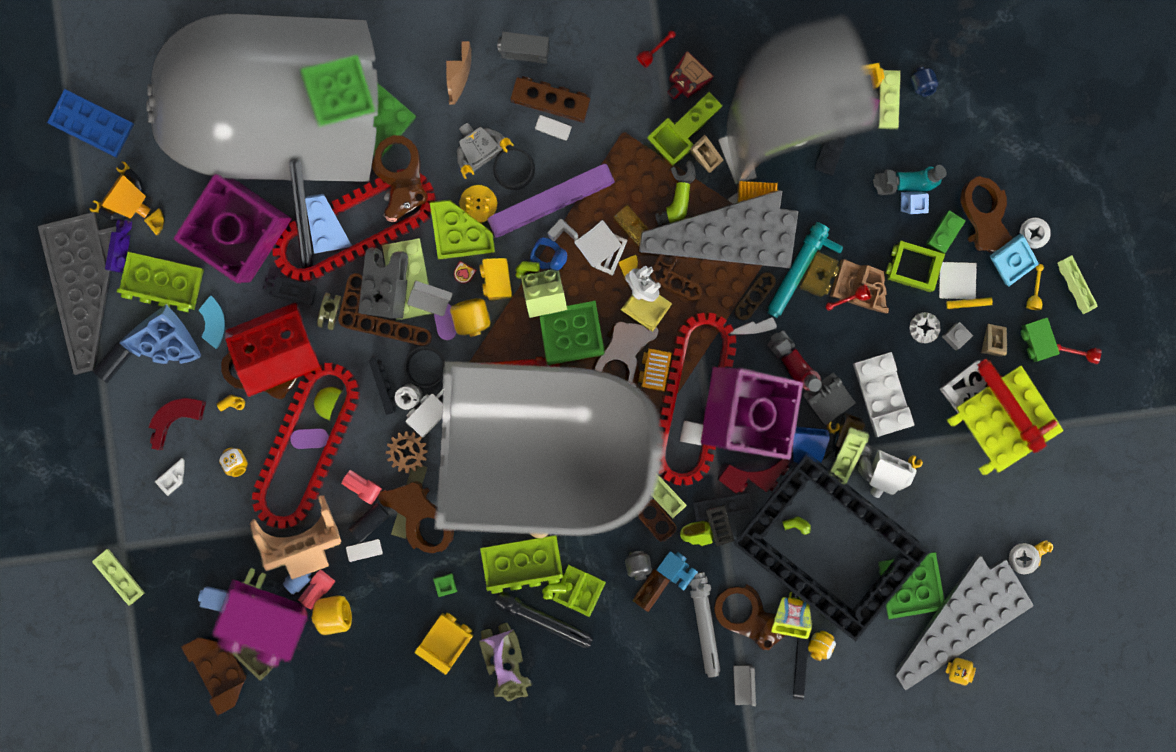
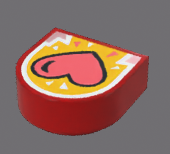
(464, 273)

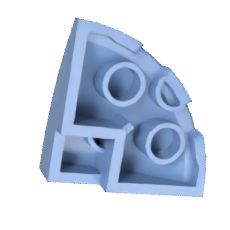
(162, 339)

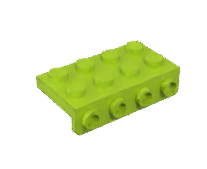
(160, 282)
(521, 564)

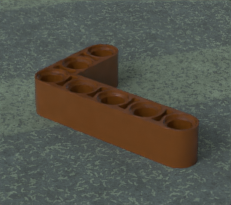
(375, 328)

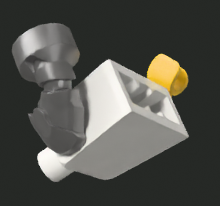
(887, 472)

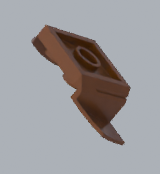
(218, 671)

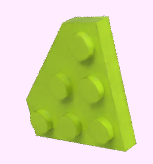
(458, 232)

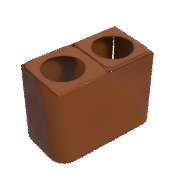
(659, 517)

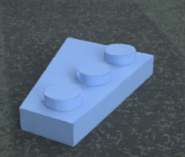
(324, 226)

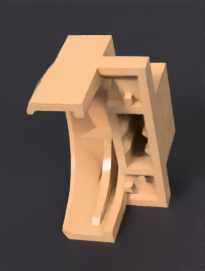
(301, 552)

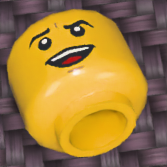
(961, 671)

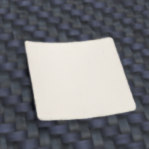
(598, 244)

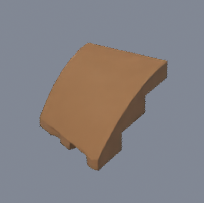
(458, 72)
(852, 276)

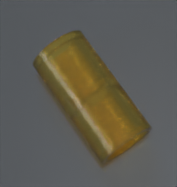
(631, 223)

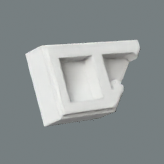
(172, 478)

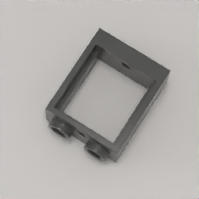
(523, 47)

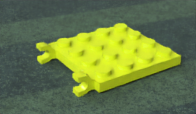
(994, 427)

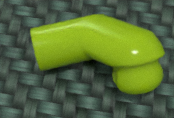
(525, 266)
(799, 523)
(554, 588)

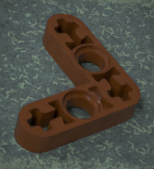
(669, 275)

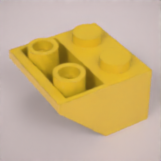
(497, 279)

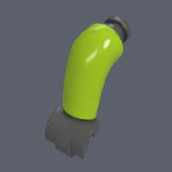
(679, 206)

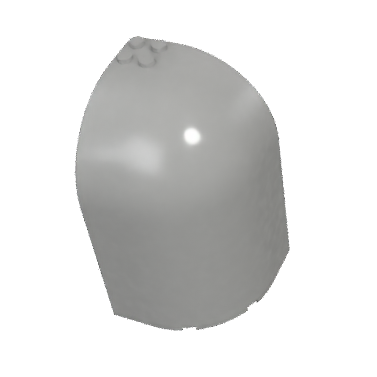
(799, 91)
(236, 104)
(544, 450)

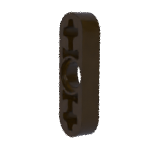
(767, 288)

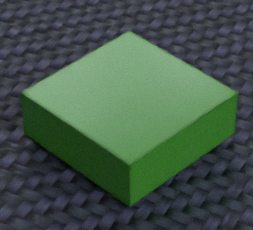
(445, 585)

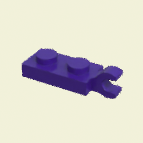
(118, 247)

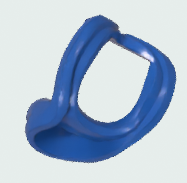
(558, 260)

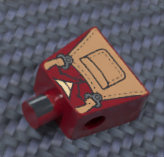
(688, 77)

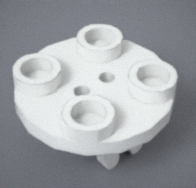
(642, 284)

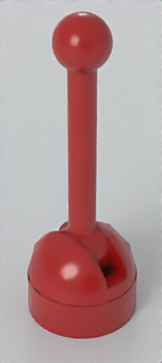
(645, 58)
(861, 293)
(1093, 355)

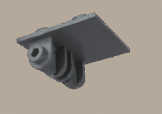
(830, 399)

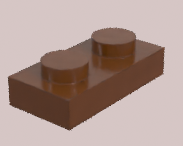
(651, 590)

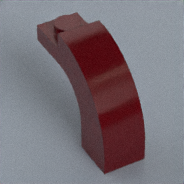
(169, 413)

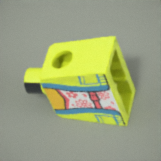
(793, 617)

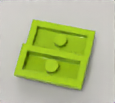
(582, 590)

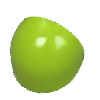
(325, 401)

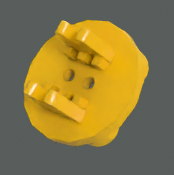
(487, 203)

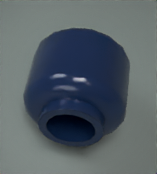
(924, 81)

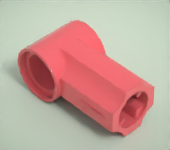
(364, 488)
(319, 585)

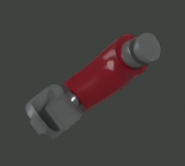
(795, 364)

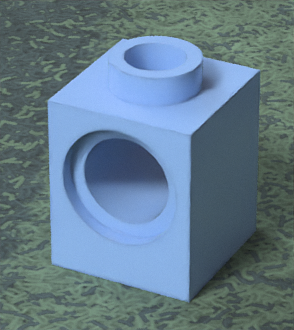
(914, 202)
(212, 598)

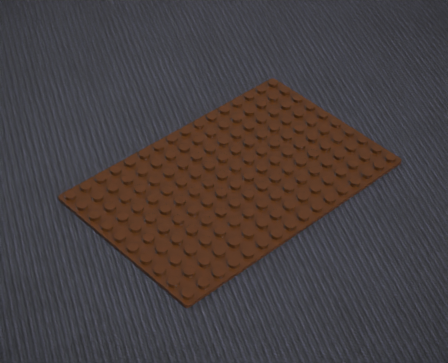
(647, 187)

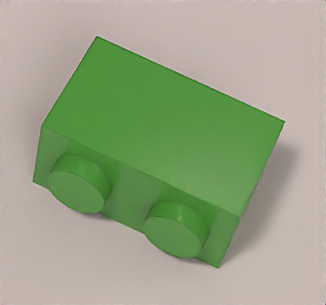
(945, 232)
(1039, 340)

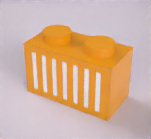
(655, 369)

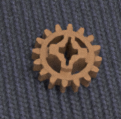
(403, 460)

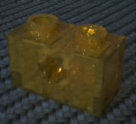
(812, 283)

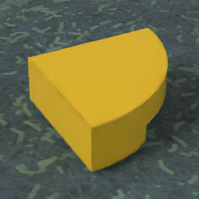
(156, 221)
(628, 264)

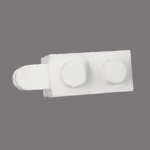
(427, 414)

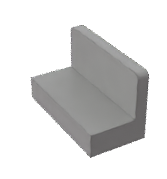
(559, 228)
(429, 298)
(744, 685)

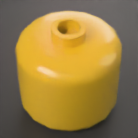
(470, 317)
(332, 615)

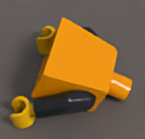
(123, 197)

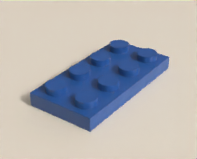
(90, 123)

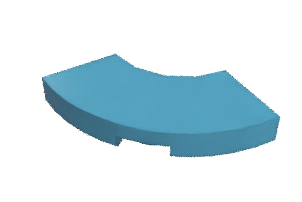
(214, 322)

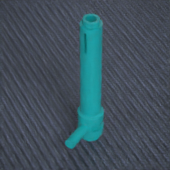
(812, 243)

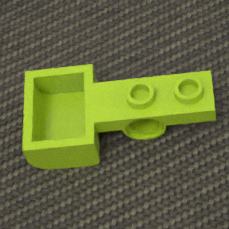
(673, 139)

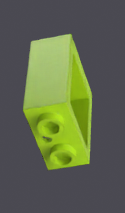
(933, 272)

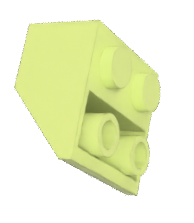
(543, 293)

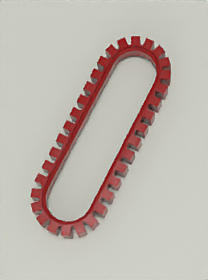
(306, 273)
(673, 388)
(283, 442)

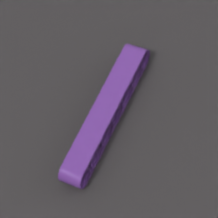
(550, 200)

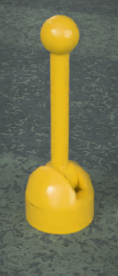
(1034, 301)

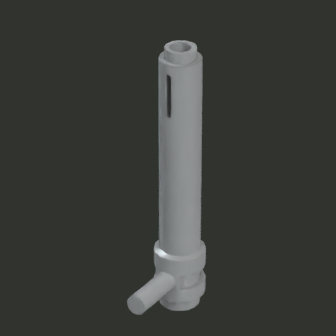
(700, 594)

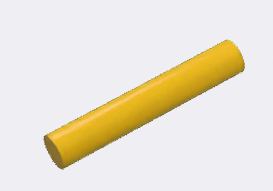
(968, 303)

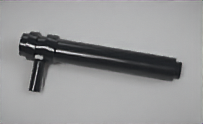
(543, 620)

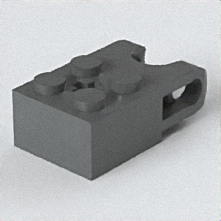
(383, 286)

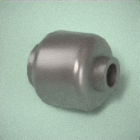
(638, 565)

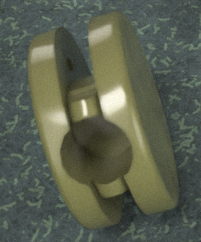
(329, 310)

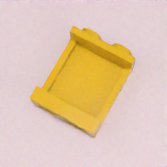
(444, 642)

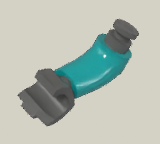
(919, 181)

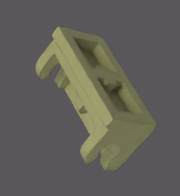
(248, 659)

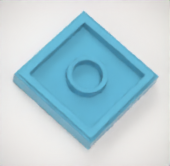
(1014, 259)

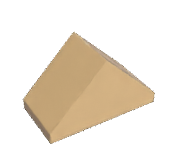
(706, 154)
(995, 340)

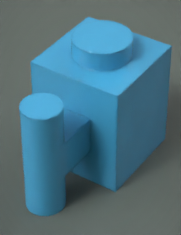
(674, 568)

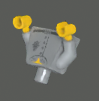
(479, 147)

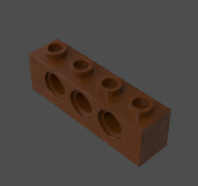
(577, 112)

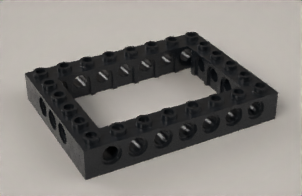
(850, 621)

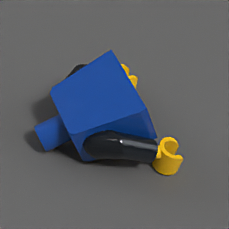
(816, 442)

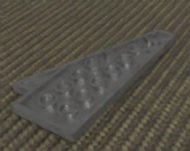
(740, 233)
(76, 266)
(972, 611)

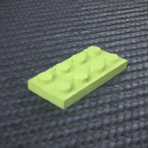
(415, 271)

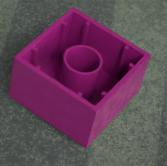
(232, 228)
(751, 412)
(259, 622)

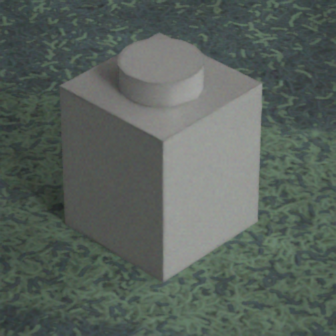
(957, 336)

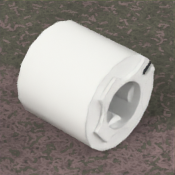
(408, 396)
(691, 432)

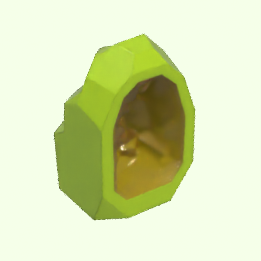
(697, 533)

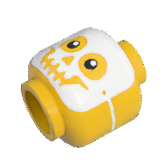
(233, 462)
(821, 645)

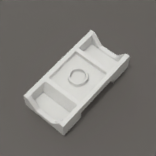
(883, 394)

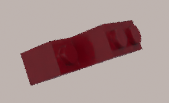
(765, 479)

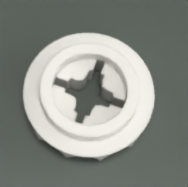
(1043, 232)
(932, 322)
(1018, 565)

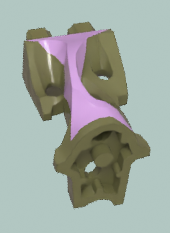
(509, 682)

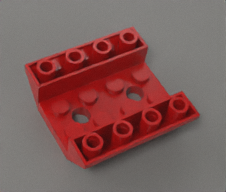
(273, 358)

